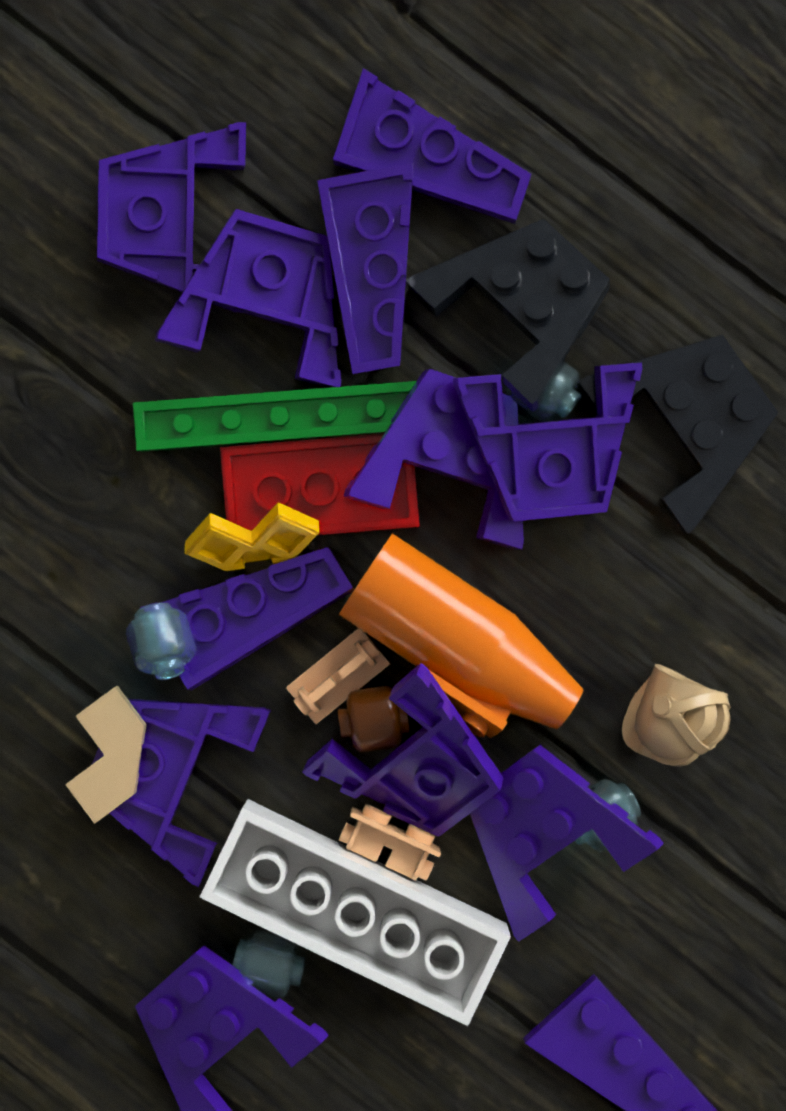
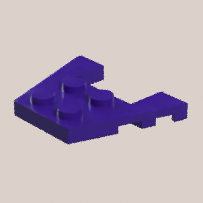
(150, 203)
(269, 274)
(437, 437)
(552, 464)
(167, 759)
(432, 775)
(536, 816)
(206, 1013)

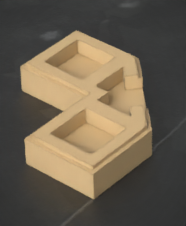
(120, 736)

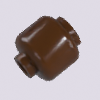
(373, 720)

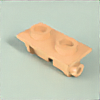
(336, 675)
(408, 847)

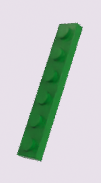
(267, 416)

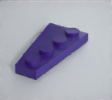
(391, 130)
(369, 252)
(256, 609)
(613, 1053)

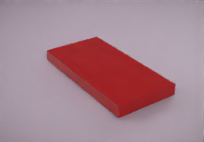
(313, 481)

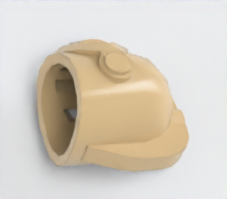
(675, 718)

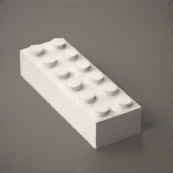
(357, 912)

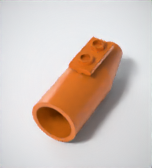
(464, 638)

